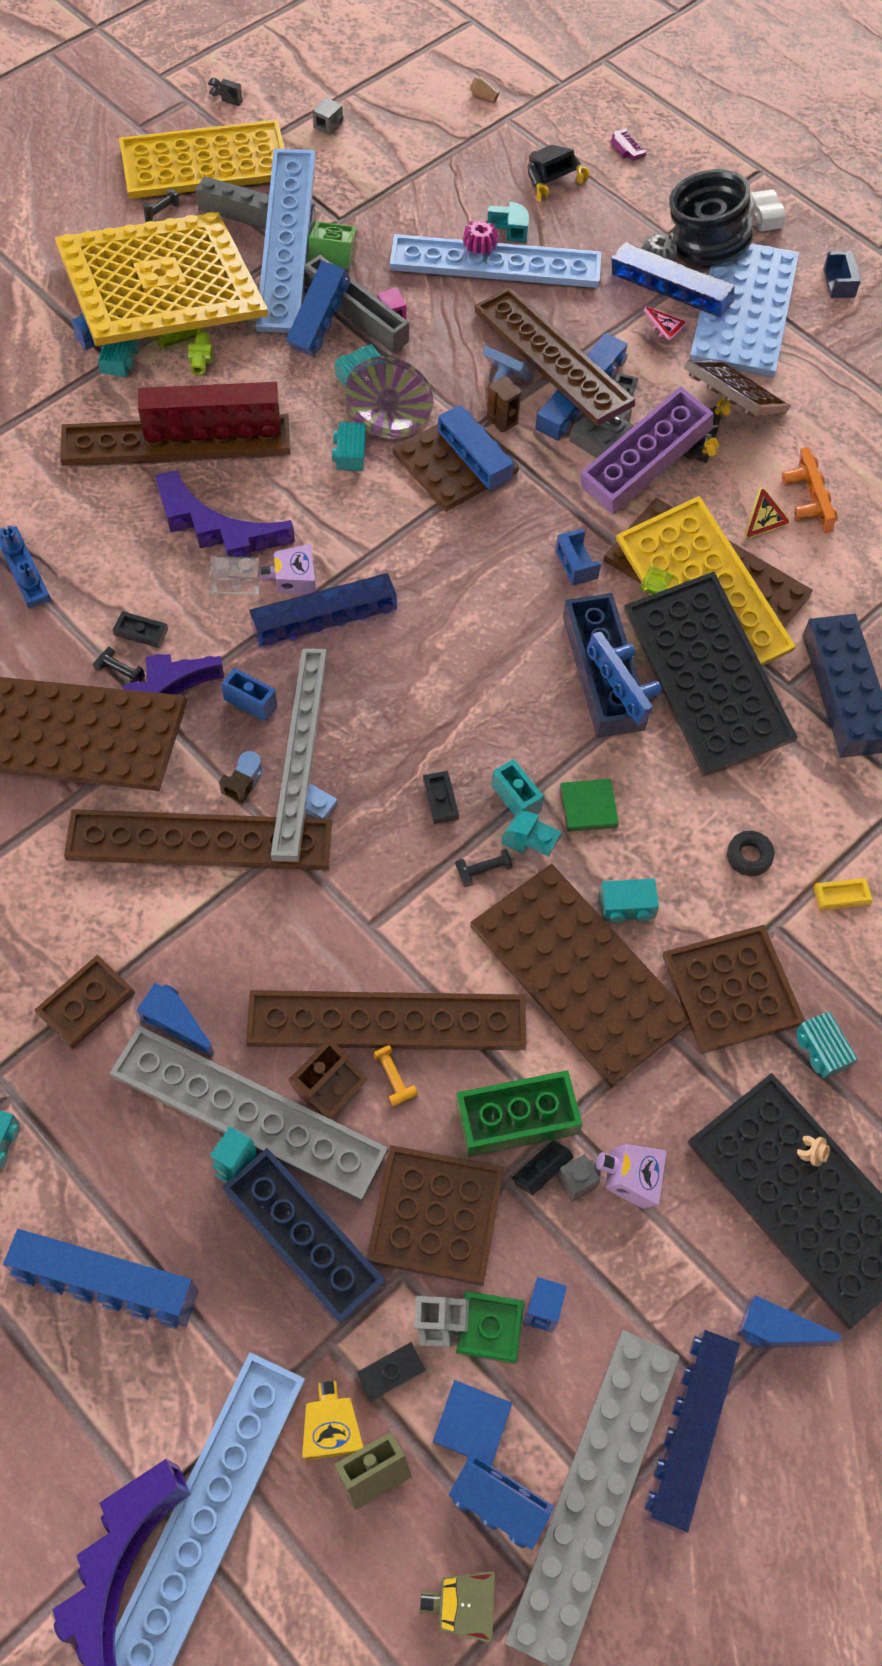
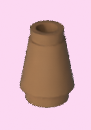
(483, 89)

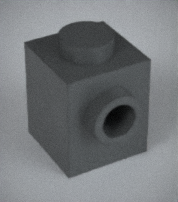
(328, 116)
(579, 1177)

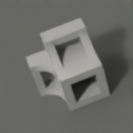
(438, 1318)

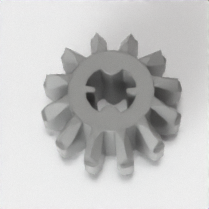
(661, 246)

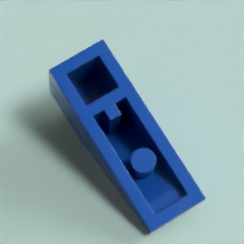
(168, 1013)
(774, 1326)

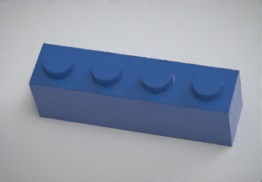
(318, 308)
(475, 447)

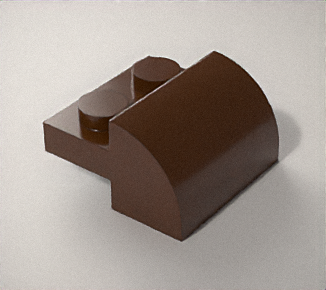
(327, 1079)

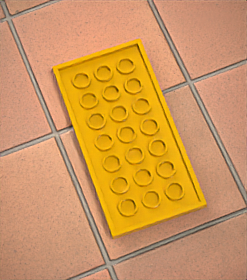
(182, 158)
(691, 544)

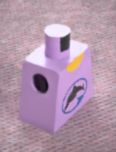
(292, 571)
(634, 1173)

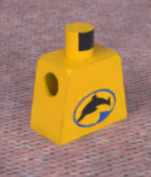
(330, 1425)

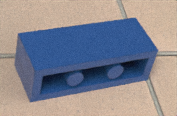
(501, 1502)

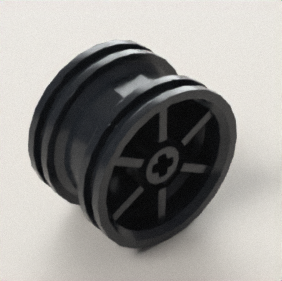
(711, 217)

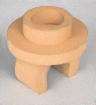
(818, 1152)

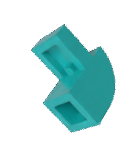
(511, 218)
(527, 831)

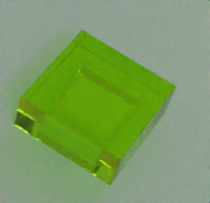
(655, 581)

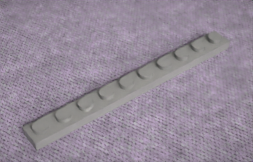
(299, 756)

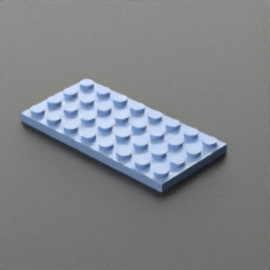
(754, 325)

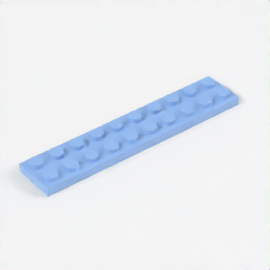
(286, 238)
(504, 263)
(206, 1521)

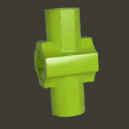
(200, 353)

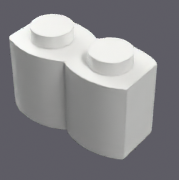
(766, 210)

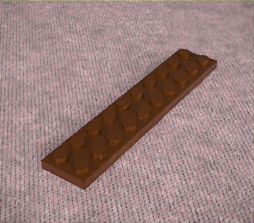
(555, 356)
(125, 443)
(190, 839)
(387, 1019)

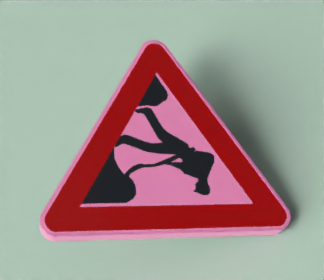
(665, 323)

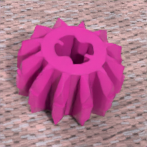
(480, 237)

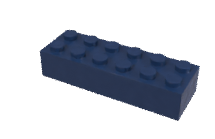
(582, 619)
(846, 683)
(304, 1238)

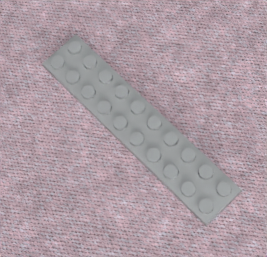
(271, 1120)
(592, 1502)

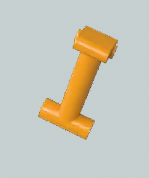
(401, 1093)

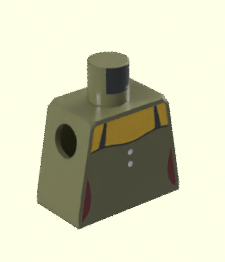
(463, 1605)

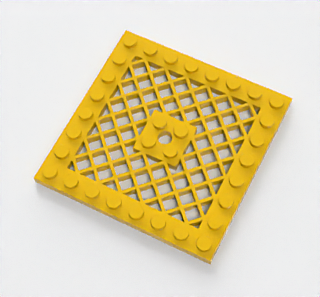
(159, 278)

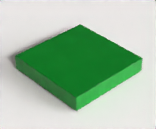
(589, 805)
(492, 1328)

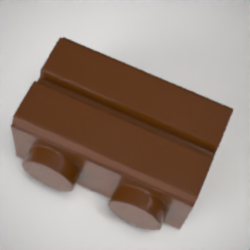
(503, 403)

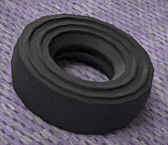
(755, 839)

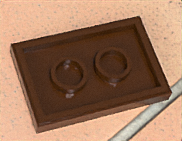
(84, 1001)

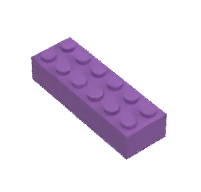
(647, 450)

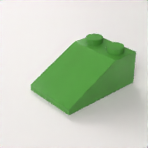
(333, 243)

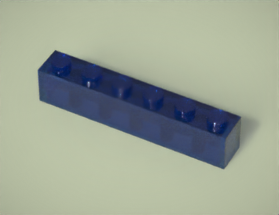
(673, 280)
(323, 609)
(692, 1432)

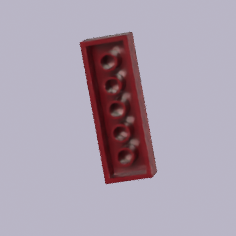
(209, 411)

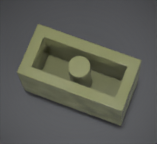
(373, 1470)

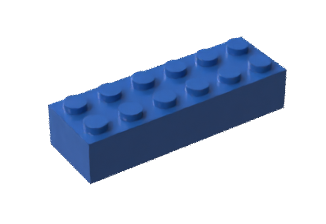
(101, 1278)

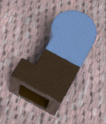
(243, 778)

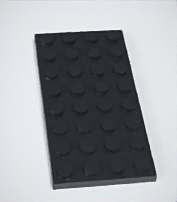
(710, 674)
(816, 1216)

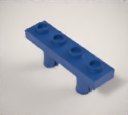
(23, 567)
(624, 686)

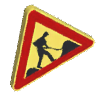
(765, 515)

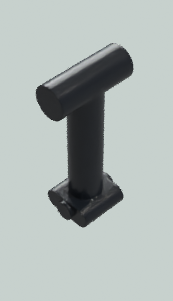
(150, 211)
(105, 658)
(465, 872)

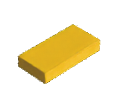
(842, 894)

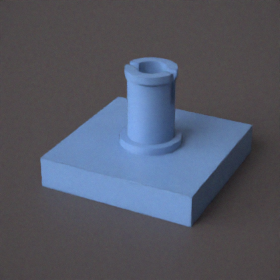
(507, 365)

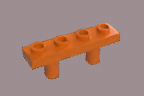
(815, 482)

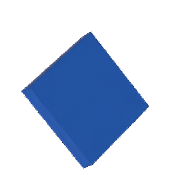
(472, 1422)

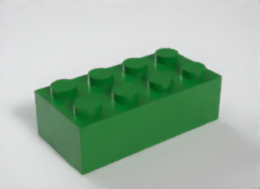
(518, 1113)

